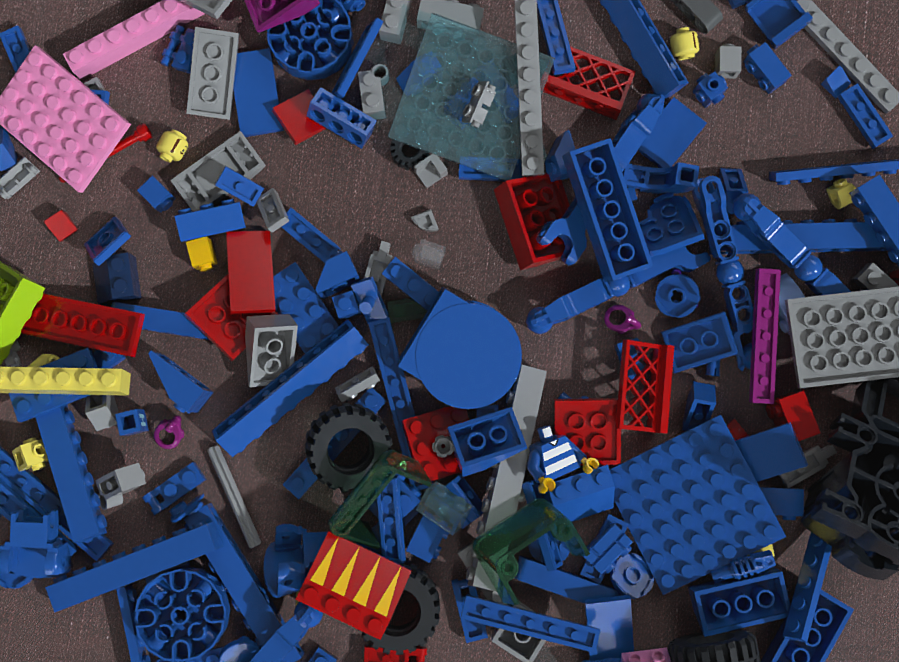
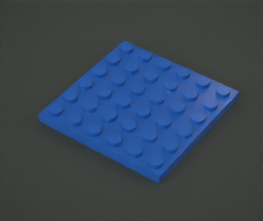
(693, 505)

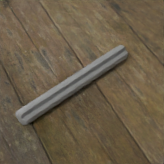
(234, 496)

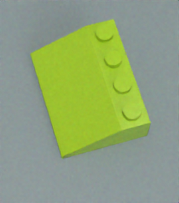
(17, 300)

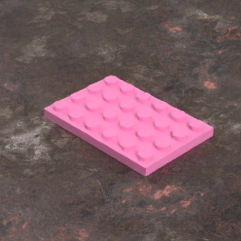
(60, 119)

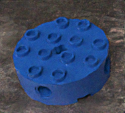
(317, 54)
(160, 608)

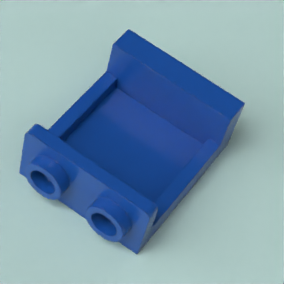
(778, 18)

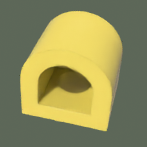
(839, 193)

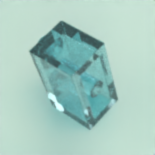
(444, 508)

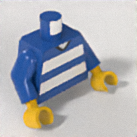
(555, 457)

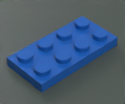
(299, 299)
(32, 405)

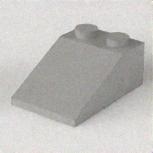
(269, 347)

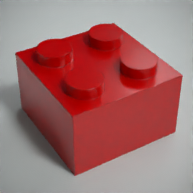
(795, 409)

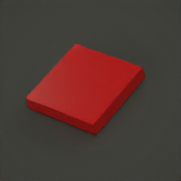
(294, 119)

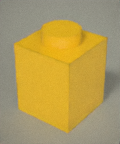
(202, 253)

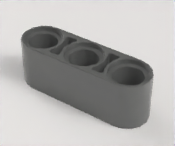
(701, 13)

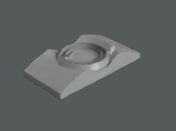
(198, 181)

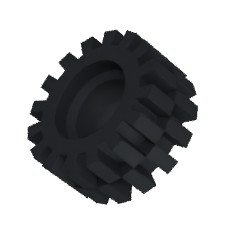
(404, 161)

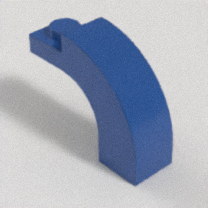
(674, 179)

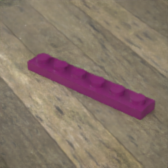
(764, 336)

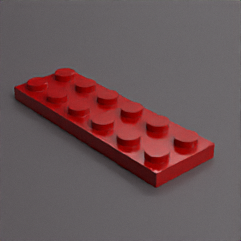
(85, 325)

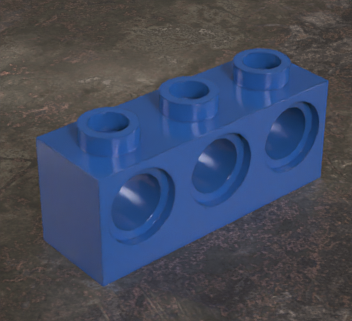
(341, 118)

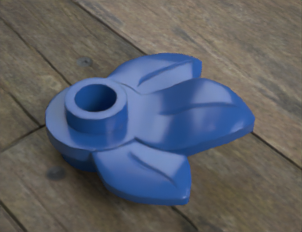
(182, 509)

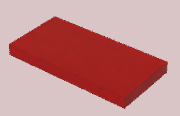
(250, 272)

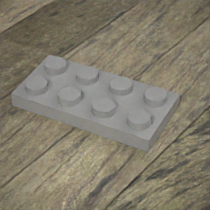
(212, 73)

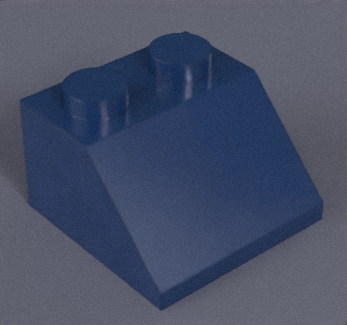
(117, 279)

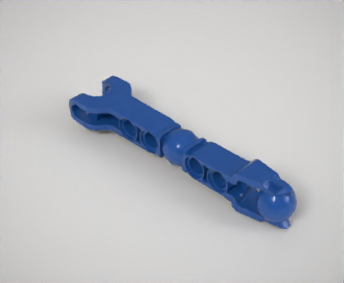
(626, 143)
(786, 245)
(730, 272)
(543, 318)
(289, 634)

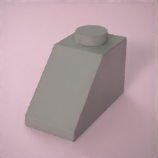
(101, 411)

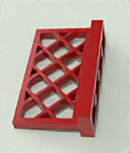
(584, 97)
(658, 388)

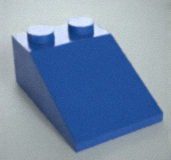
(180, 386)
(486, 441)

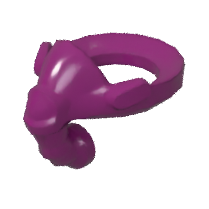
(629, 324)
(172, 425)

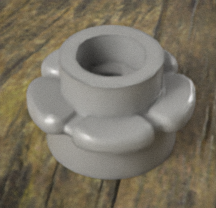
(442, 452)

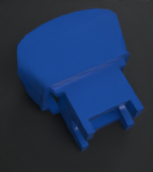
(35, 547)
(289, 561)

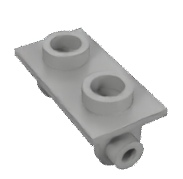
(481, 94)
(17, 177)

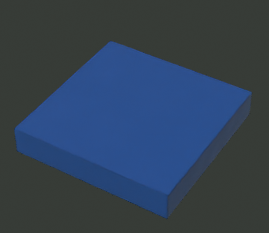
(107, 240)

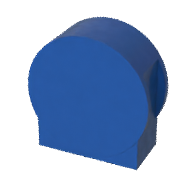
(463, 352)

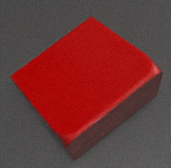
(61, 225)

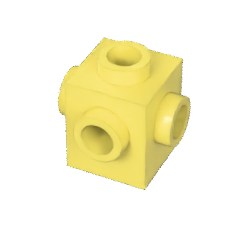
(30, 455)

